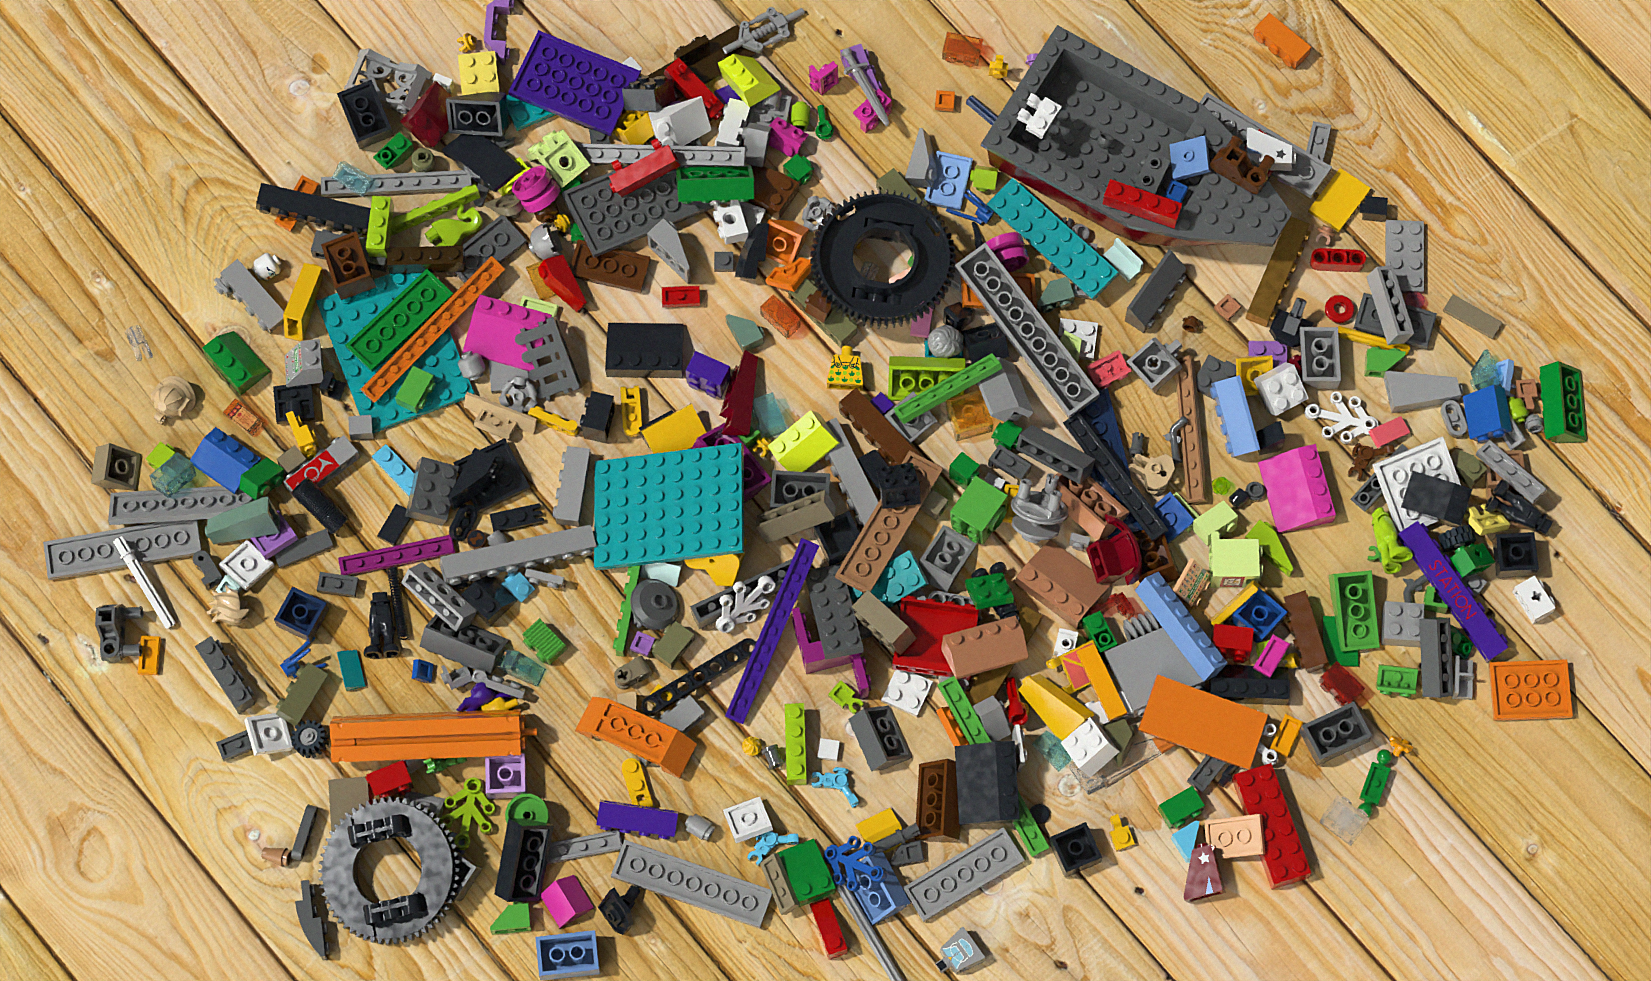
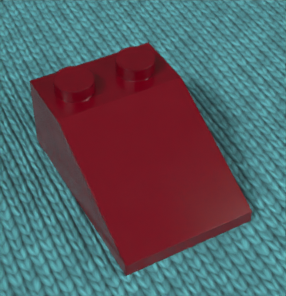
(428, 116)

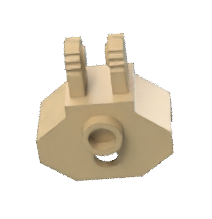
(1153, 472)

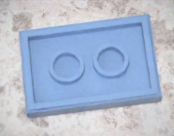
(950, 182)

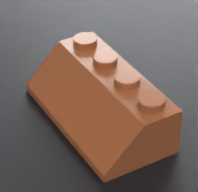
(1088, 505)
(985, 647)

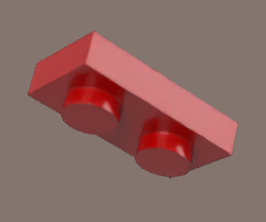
(680, 296)

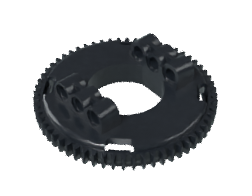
(891, 220)

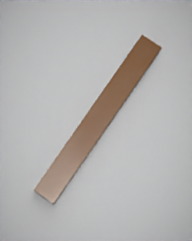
(1191, 432)

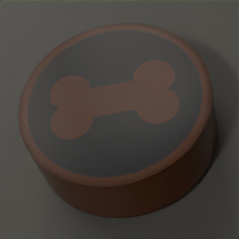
(476, 539)

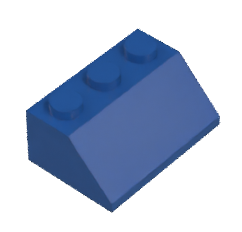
(223, 459)

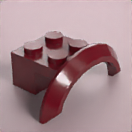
(1116, 556)

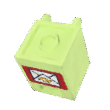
(1234, 562)

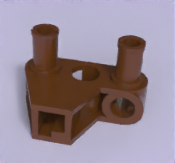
(1236, 166)

